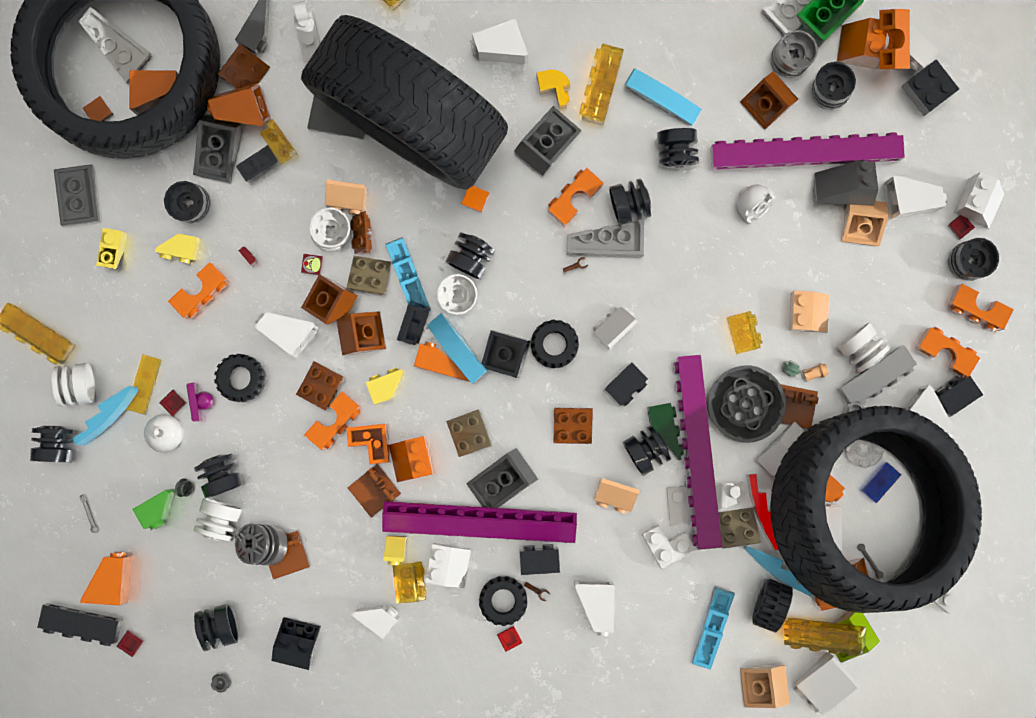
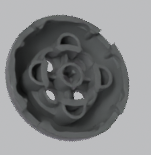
(768, 397)

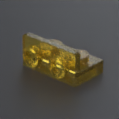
(278, 142)
(744, 332)
(409, 582)

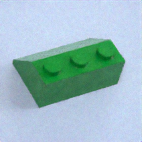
(824, 17)

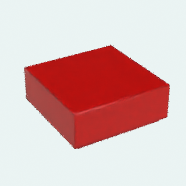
(509, 638)

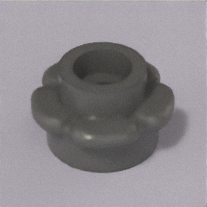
(183, 487)
(215, 682)

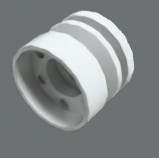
(330, 218)
(457, 282)
(864, 347)
(73, 384)
(217, 520)

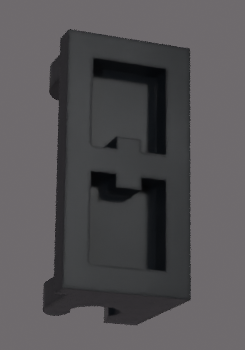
(256, 163)
(413, 323)

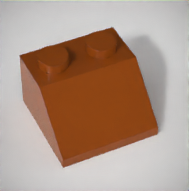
(769, 100)
(328, 300)
(360, 333)

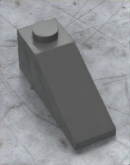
(254, 31)

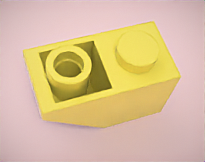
(181, 247)
(111, 248)
(384, 387)
(395, 549)

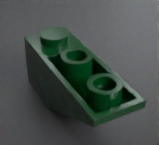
(662, 420)

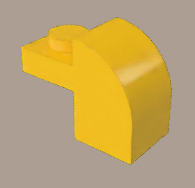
(556, 82)

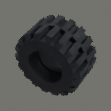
(547, 328)
(223, 378)
(772, 605)
(491, 613)

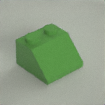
(155, 510)

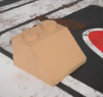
(346, 196)
(865, 223)
(809, 311)
(615, 495)
(765, 686)

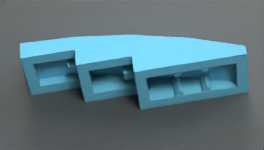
(663, 96)
(406, 272)
(457, 348)
(109, 412)
(773, 566)
(713, 628)

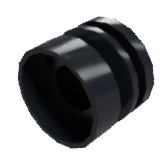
(833, 74)
(677, 144)
(181, 193)
(630, 201)
(470, 255)
(984, 257)
(51, 445)
(647, 450)
(218, 475)
(212, 628)

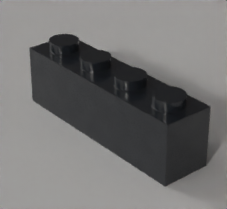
(79, 623)

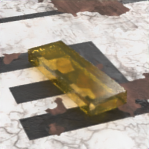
(145, 382)

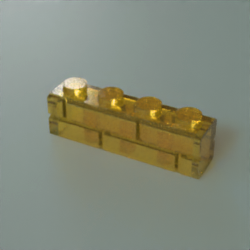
(602, 84)
(35, 333)
(825, 636)

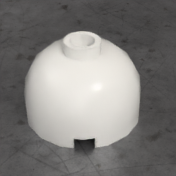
(754, 201)
(163, 433)

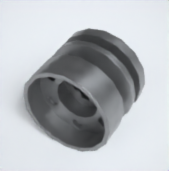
(803, 48)
(261, 544)

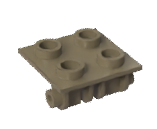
(368, 275)
(469, 433)
(738, 528)

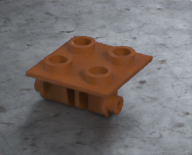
(243, 68)
(360, 225)
(319, 385)
(799, 406)
(573, 425)
(373, 490)
(294, 559)

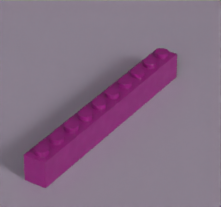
(807, 152)
(698, 451)
(479, 522)

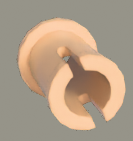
(816, 372)

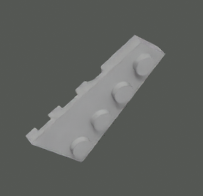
(609, 241)

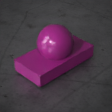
(198, 401)

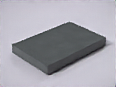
(328, 121)
(76, 195)

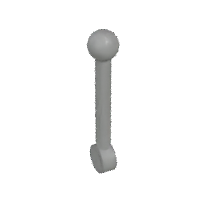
(93, 529)
(861, 547)

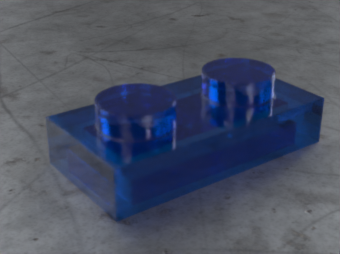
(881, 482)

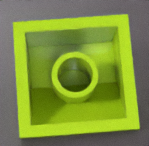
(858, 619)

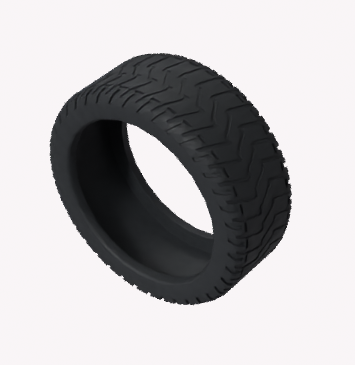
(405, 101)
(159, 127)
(948, 503)

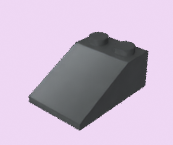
(547, 140)
(216, 148)
(847, 184)
(502, 480)

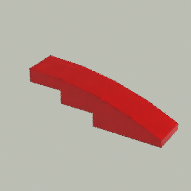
(759, 503)

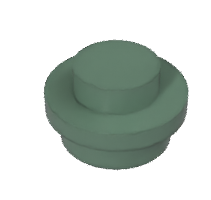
(791, 368)

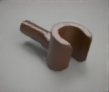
(575, 266)
(536, 590)

